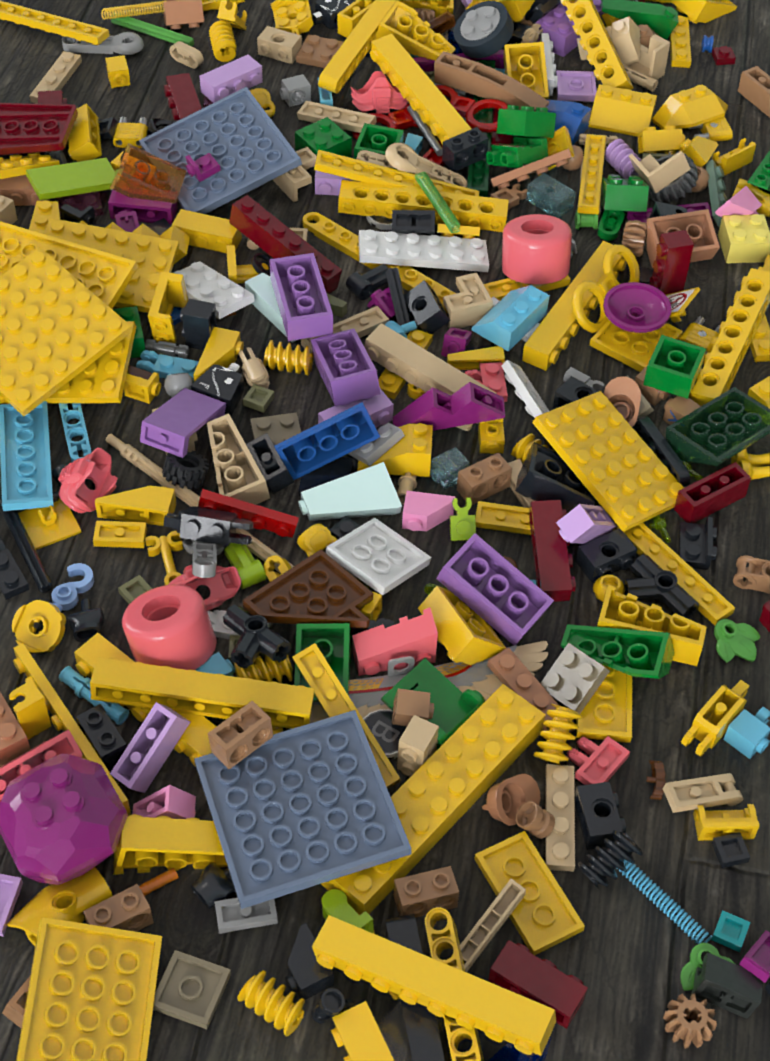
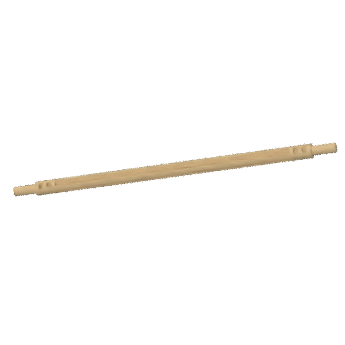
(186, 495)

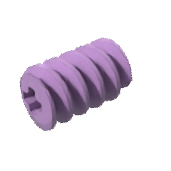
(617, 156)

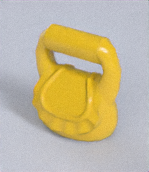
(264, 99)
(315, 538)

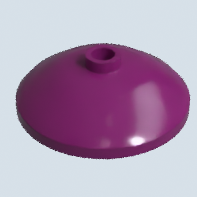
(637, 307)

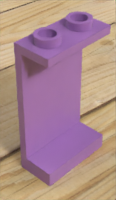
(178, 419)

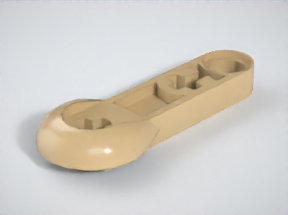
(407, 160)

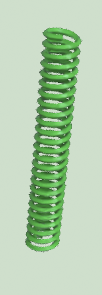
(431, 198)

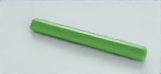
(152, 30)

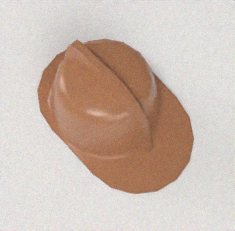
(625, 397)
(507, 797)

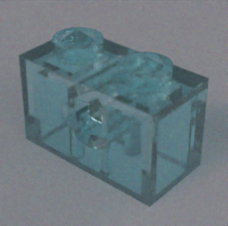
(550, 195)

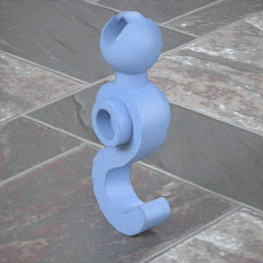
(66, 595)

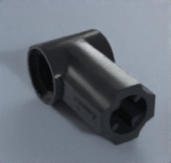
(364, 284)

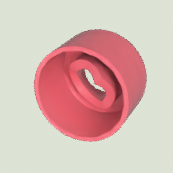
(536, 249)
(169, 628)

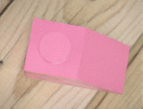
(740, 204)
(425, 510)
(167, 802)

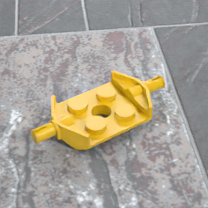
(292, 15)

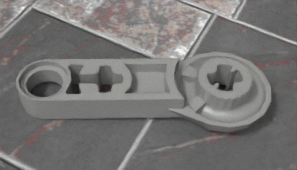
(123, 43)
(203, 557)

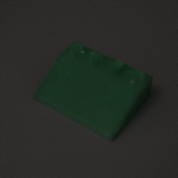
(719, 428)

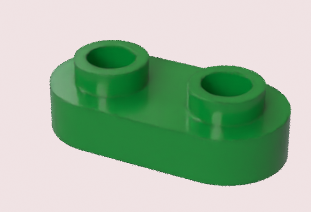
(610, 224)

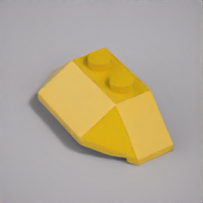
(690, 108)

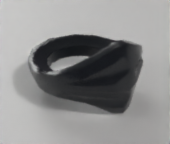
(154, 123)

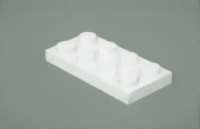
(210, 286)

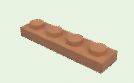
(540, 166)
(519, 679)

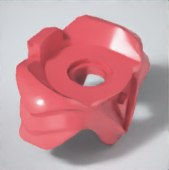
(378, 95)
(93, 466)
(221, 586)

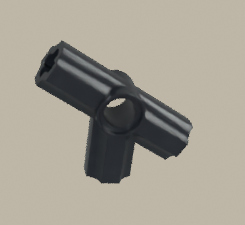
(659, 585)
(254, 638)

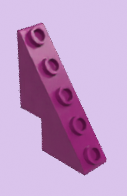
(464, 407)

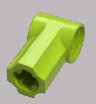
(249, 569)

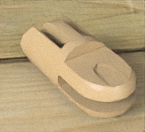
(254, 370)

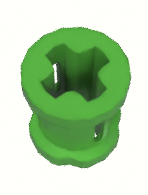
(586, 220)

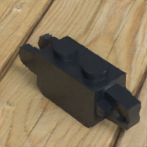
(209, 526)

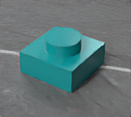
(730, 931)

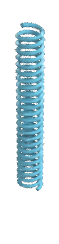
(664, 901)

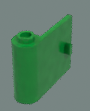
(450, 704)

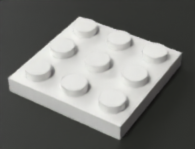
(378, 556)

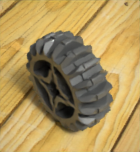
(678, 187)

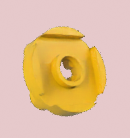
(53, 624)

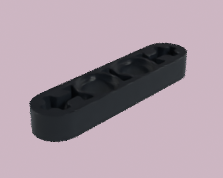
(654, 439)

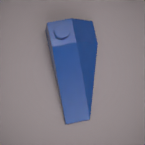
(572, 115)

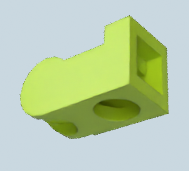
(336, 905)

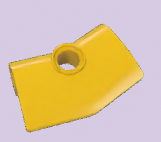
(62, 902)

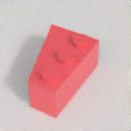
(379, 645)

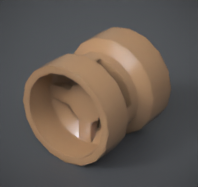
(535, 819)

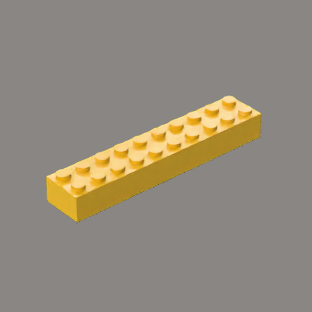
(448, 788)

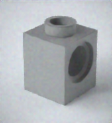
(295, 90)

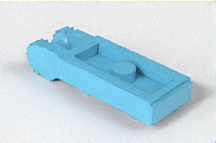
(165, 364)

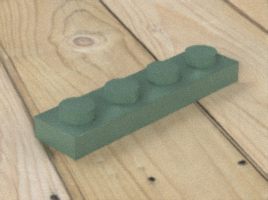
(716, 188)

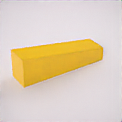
(471, 359)

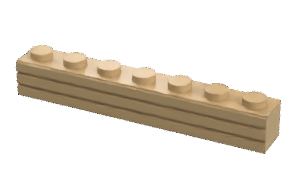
(491, 922)

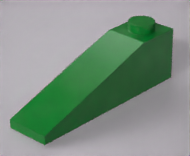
(656, 16)
(626, 650)

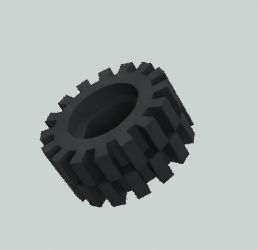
(186, 471)

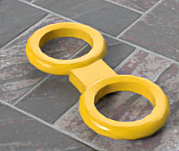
(602, 287)

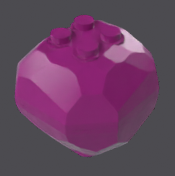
(61, 819)

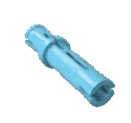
(82, 690)

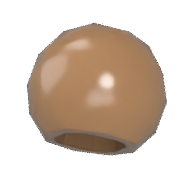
(576, 161)
(702, 182)

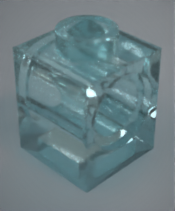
(446, 467)

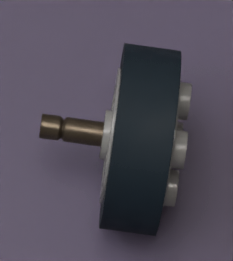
(483, 29)

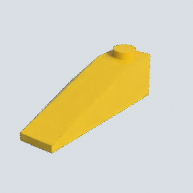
(413, 32)

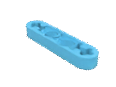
(72, 430)

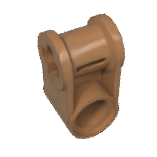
(756, 574)

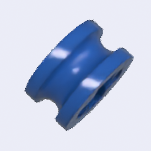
(707, 43)

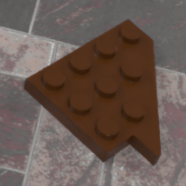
(312, 594)

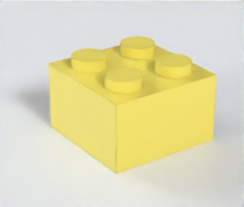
(744, 238)

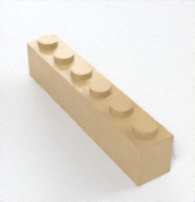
(414, 362)

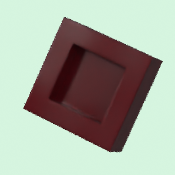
(723, 55)

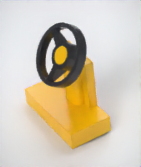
(242, 273)

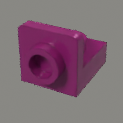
(202, 167)
(127, 220)
(383, 301)
(455, 341)

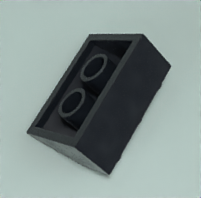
(550, 478)

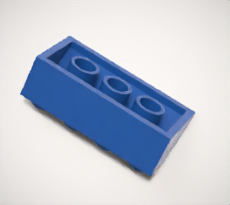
(327, 441)

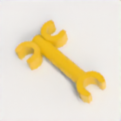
(164, 545)

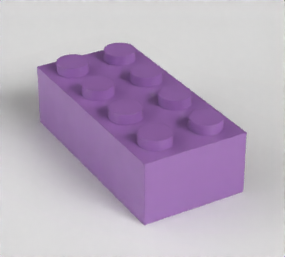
(561, 29)
(301, 297)
(345, 367)
(494, 589)

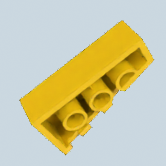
(167, 843)

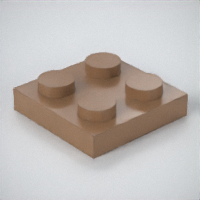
(317, 51)

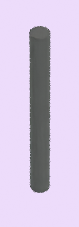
(426, 131)

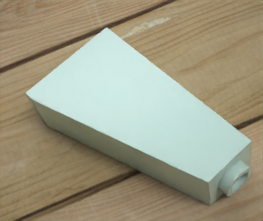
(265, 299)
(354, 495)

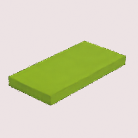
(71, 178)

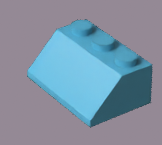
(513, 316)

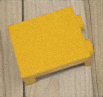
(168, 294)

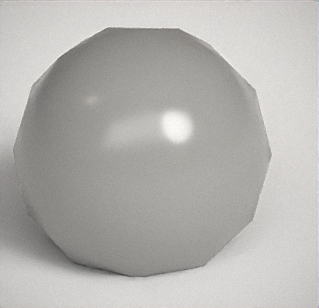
(176, 382)

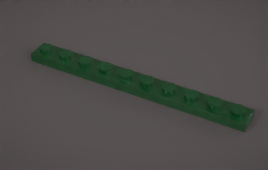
(479, 172)

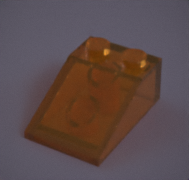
(147, 176)

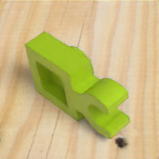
(462, 525)

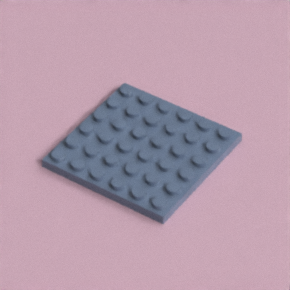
(237, 137)
(302, 810)

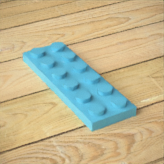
(25, 458)

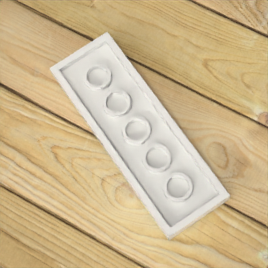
(423, 251)

